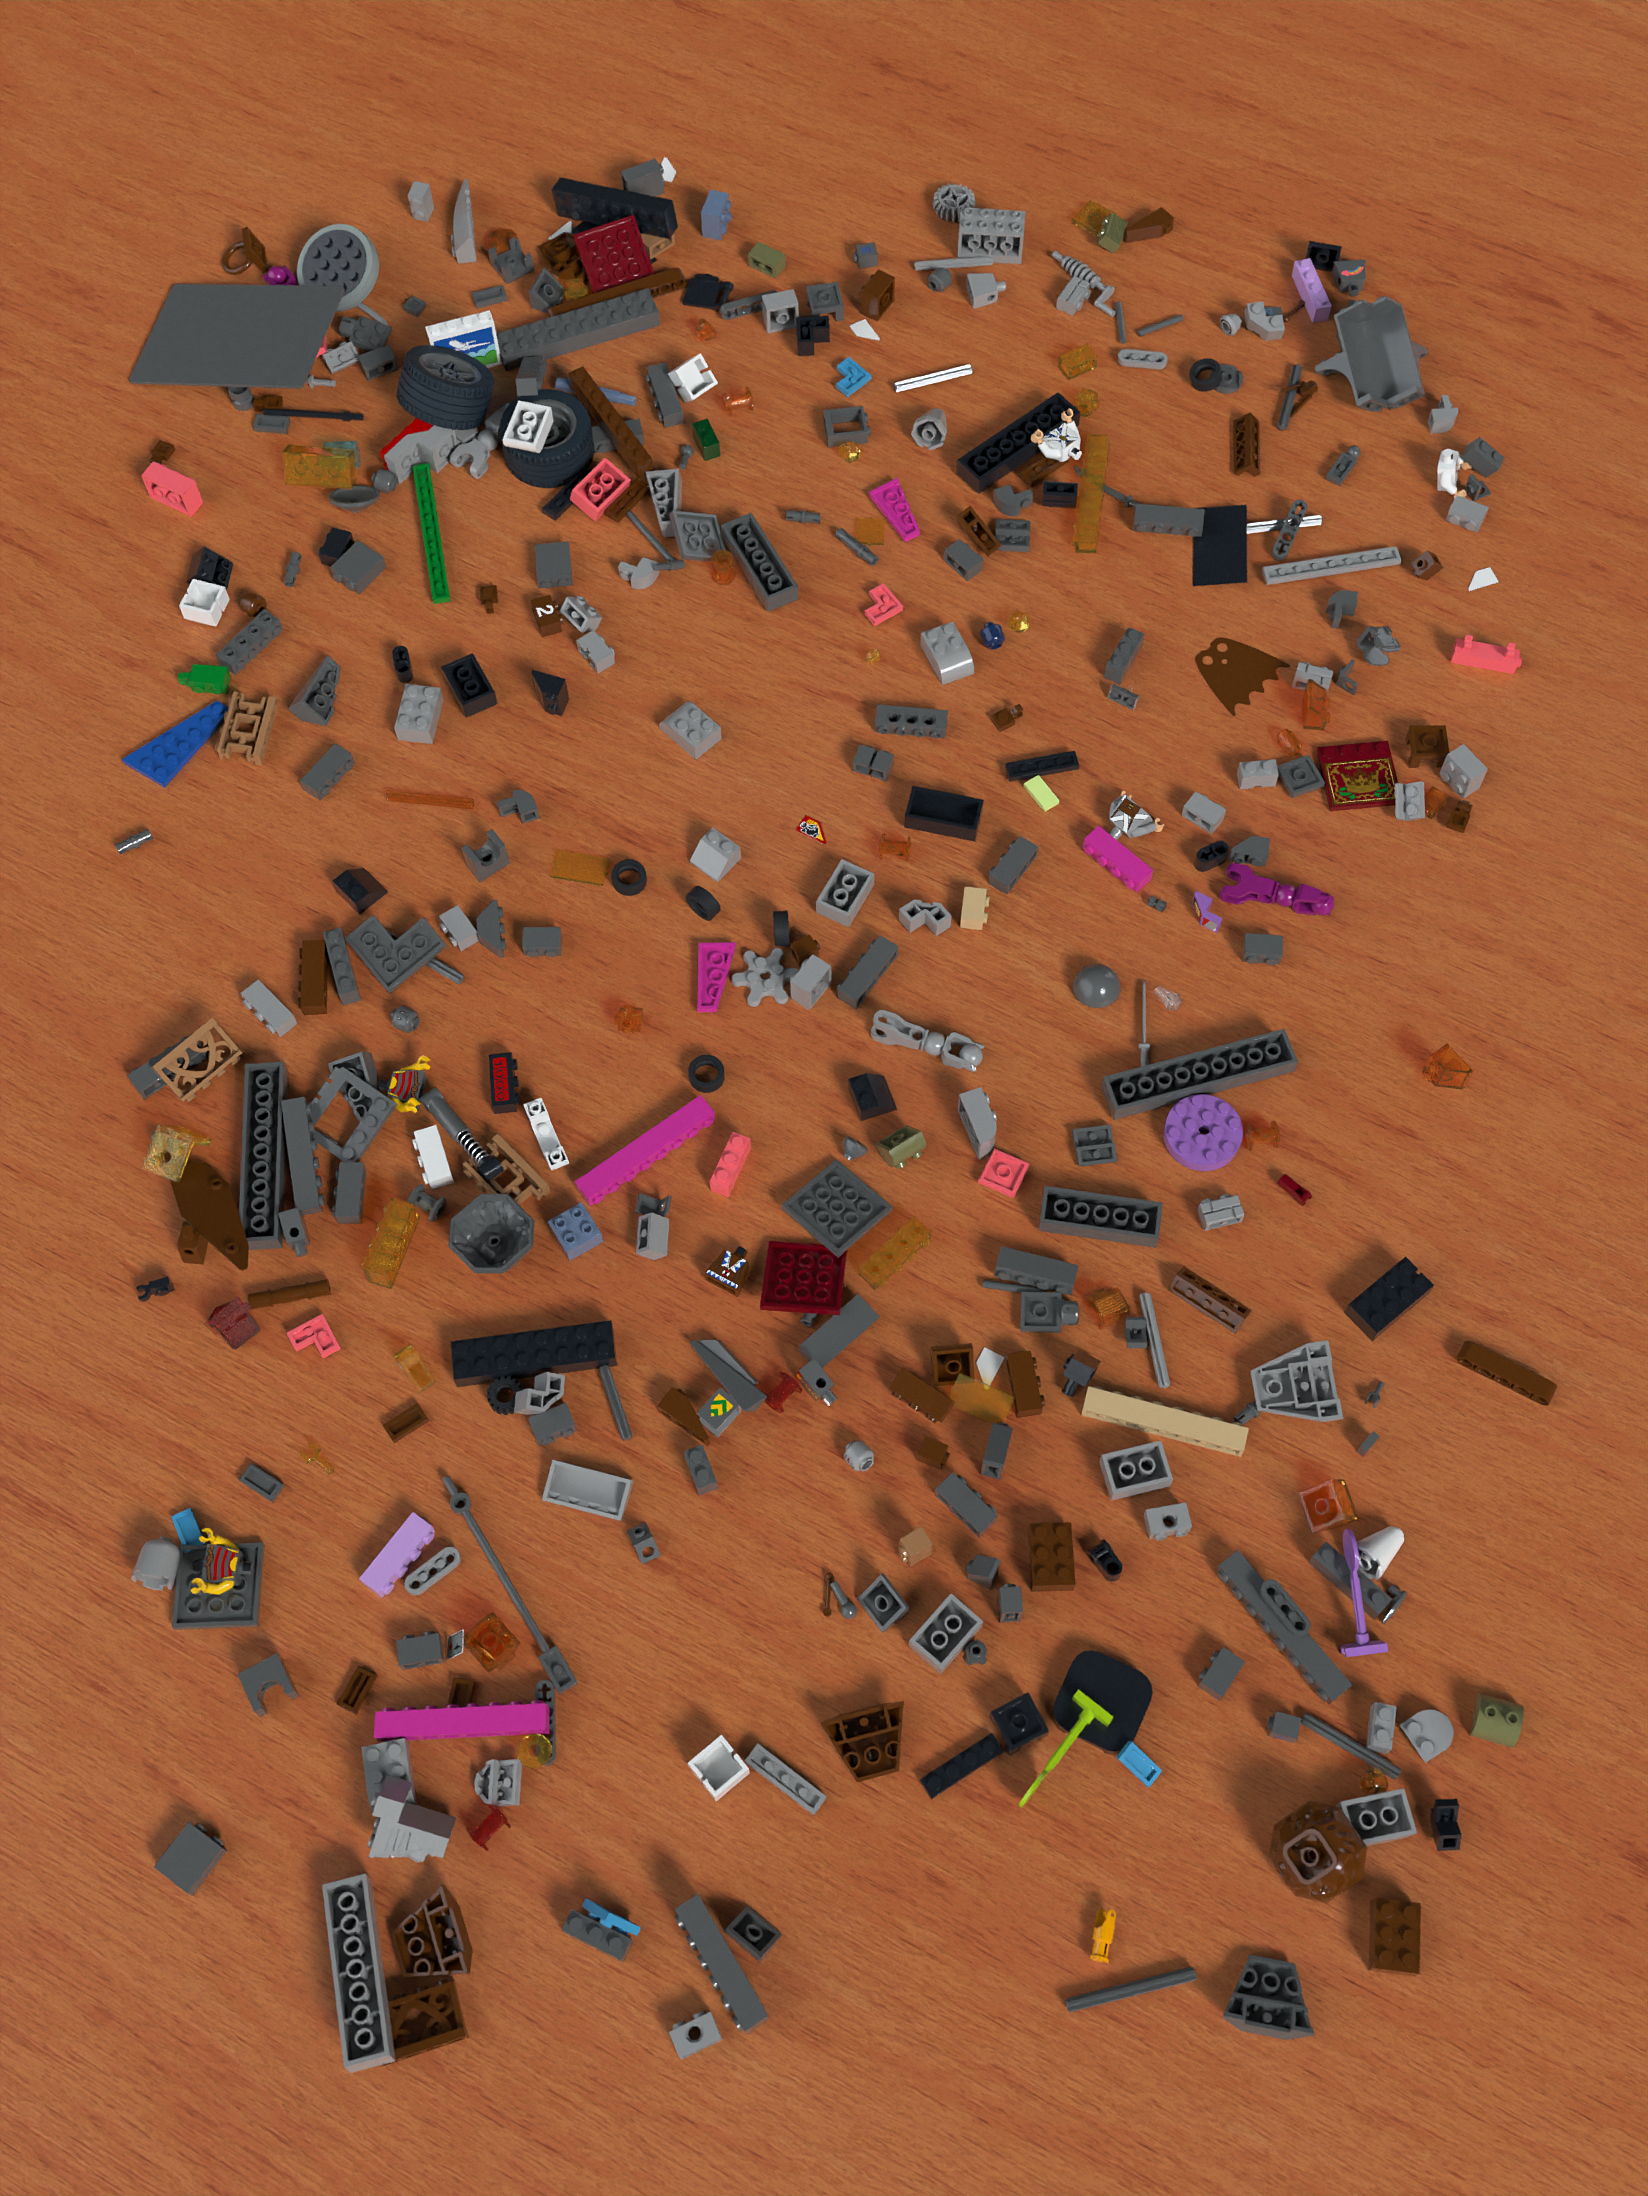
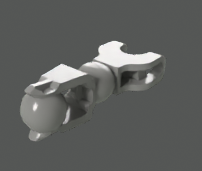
(478, 449)

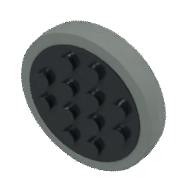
(340, 258)

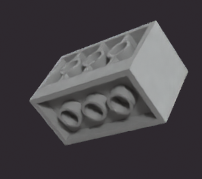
(991, 234)

